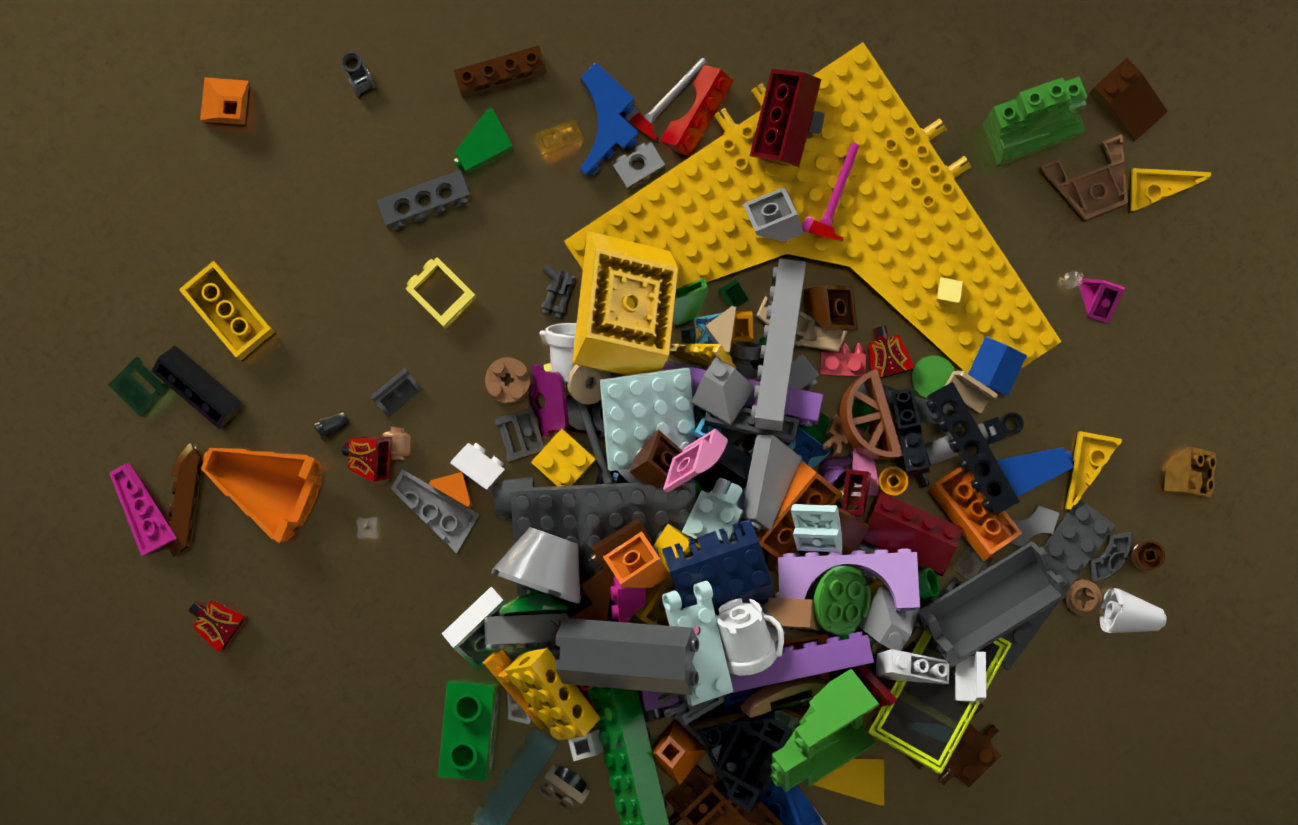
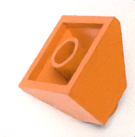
(636, 563)

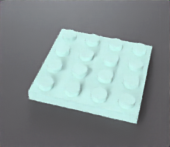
(642, 405)

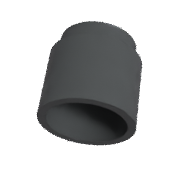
(502, 495)

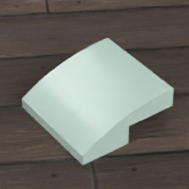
(817, 528)

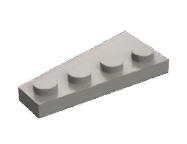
(440, 512)

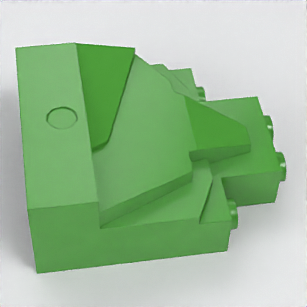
(1036, 119)
(827, 734)

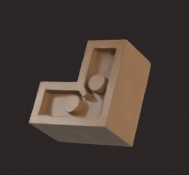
(793, 614)

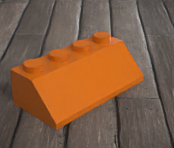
(806, 489)

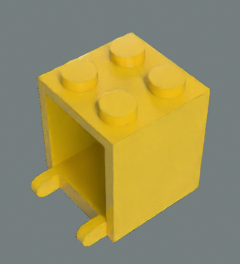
(564, 460)

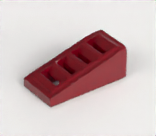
(848, 485)

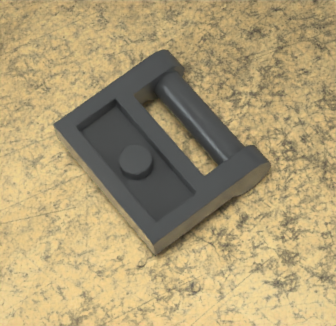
(527, 433)

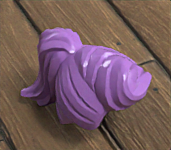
(834, 470)

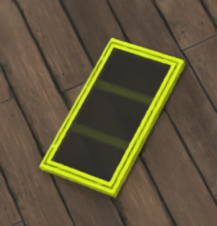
(926, 717)

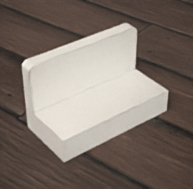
(971, 679)

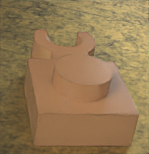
(836, 436)

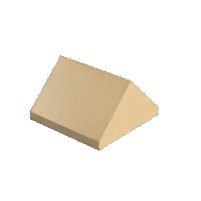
(721, 329)

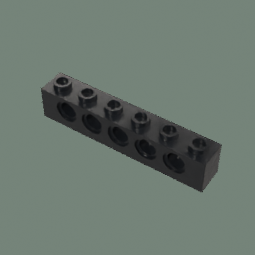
(949, 395)

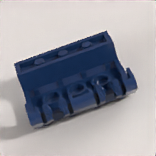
(730, 568)

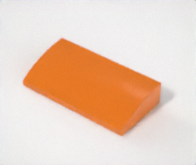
(964, 507)

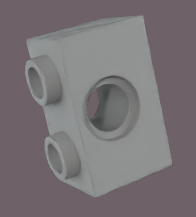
(652, 165)

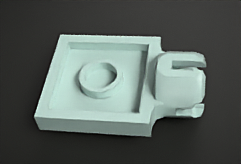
(715, 510)

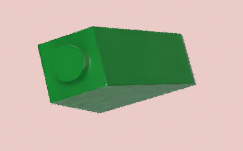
(483, 144)

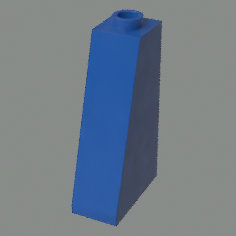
(1032, 469)

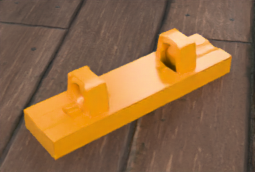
(497, 664)

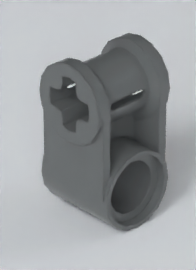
(359, 76)

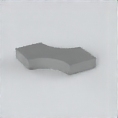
(1041, 521)

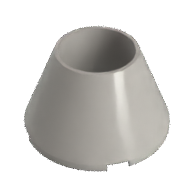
(543, 564)

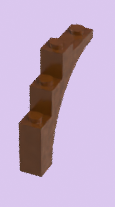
(598, 583)

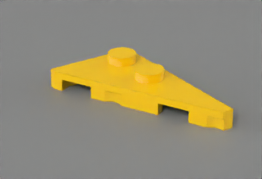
(1089, 457)

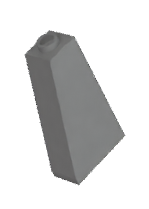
(768, 480)

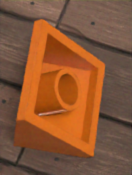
(456, 487)

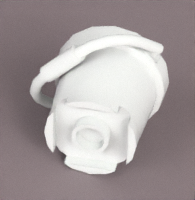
(561, 342)
(746, 638)

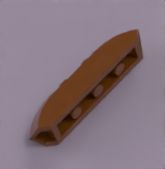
(188, 474)

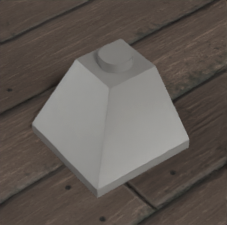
(774, 216)
(722, 391)
(885, 624)

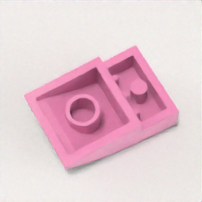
(695, 459)

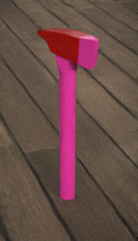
(824, 227)

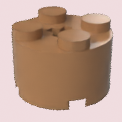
(499, 371)

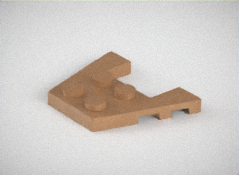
(1095, 190)

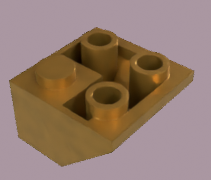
(1192, 473)

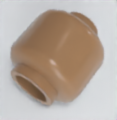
(400, 443)

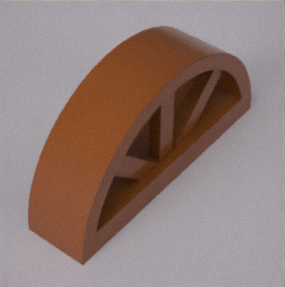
(881, 414)

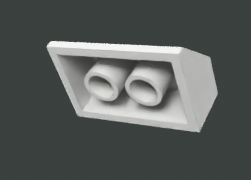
(468, 631)

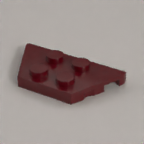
(872, 683)

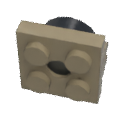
(564, 788)

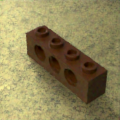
(500, 71)

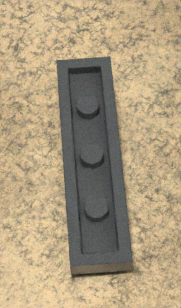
(747, 425)

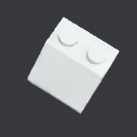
(479, 466)

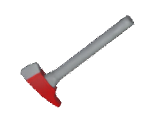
(645, 123)

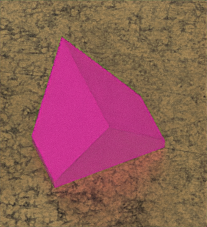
(1100, 298)

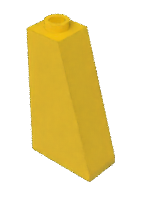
(859, 779)

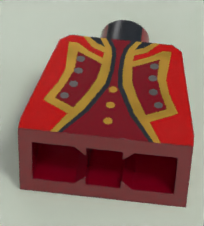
(888, 354)
(369, 456)
(216, 623)

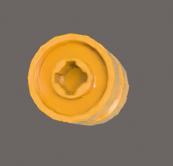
(892, 481)

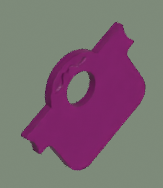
(555, 413)

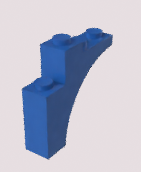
(613, 130)

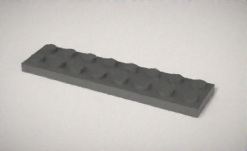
(1069, 552)

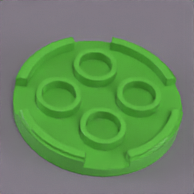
(842, 600)

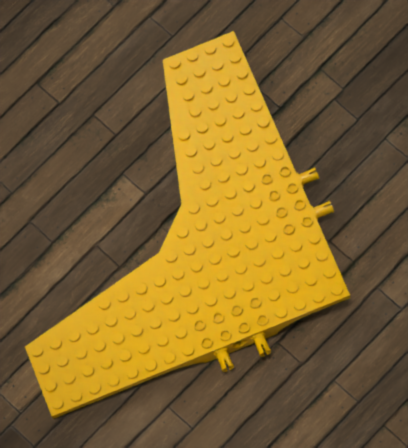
(897, 215)

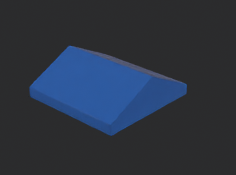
(997, 365)

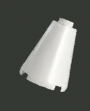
(1129, 613)

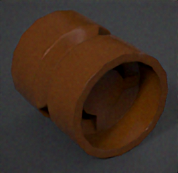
(1147, 555)

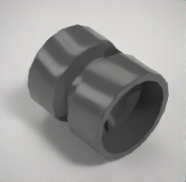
(746, 358)

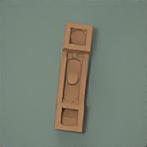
(760, 701)

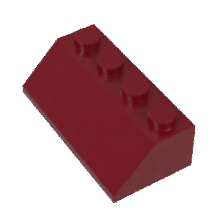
(785, 117)
(903, 526)

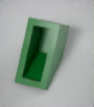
(689, 301)

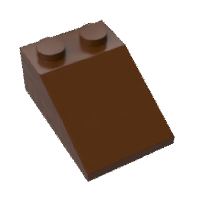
(1129, 99)

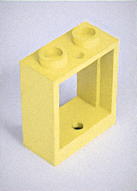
(457, 308)

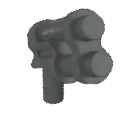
(562, 285)

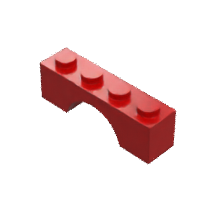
(686, 132)

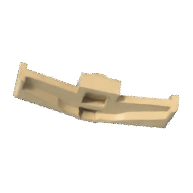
(807, 333)

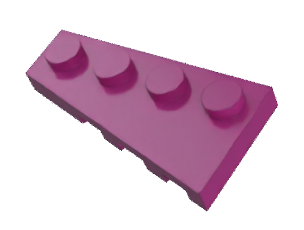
(143, 515)

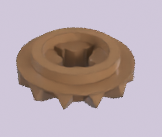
(1090, 590)

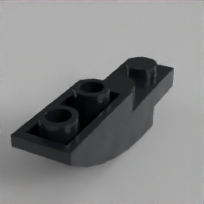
(910, 432)

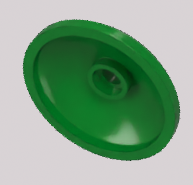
(533, 604)

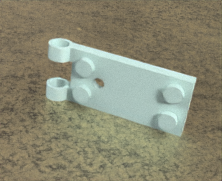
(710, 658)

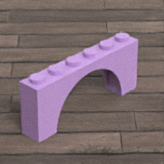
(895, 570)

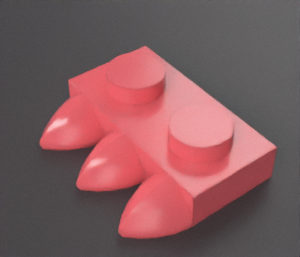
(843, 362)

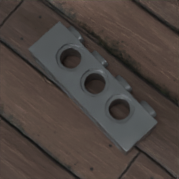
(390, 205)

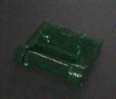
(133, 392)

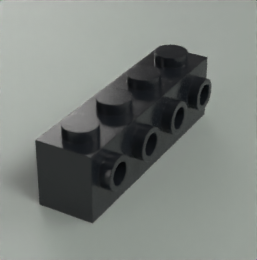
(196, 387)

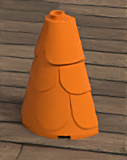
(267, 486)

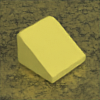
(949, 290)

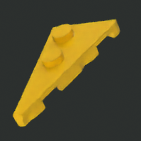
(1155, 184)
(701, 353)

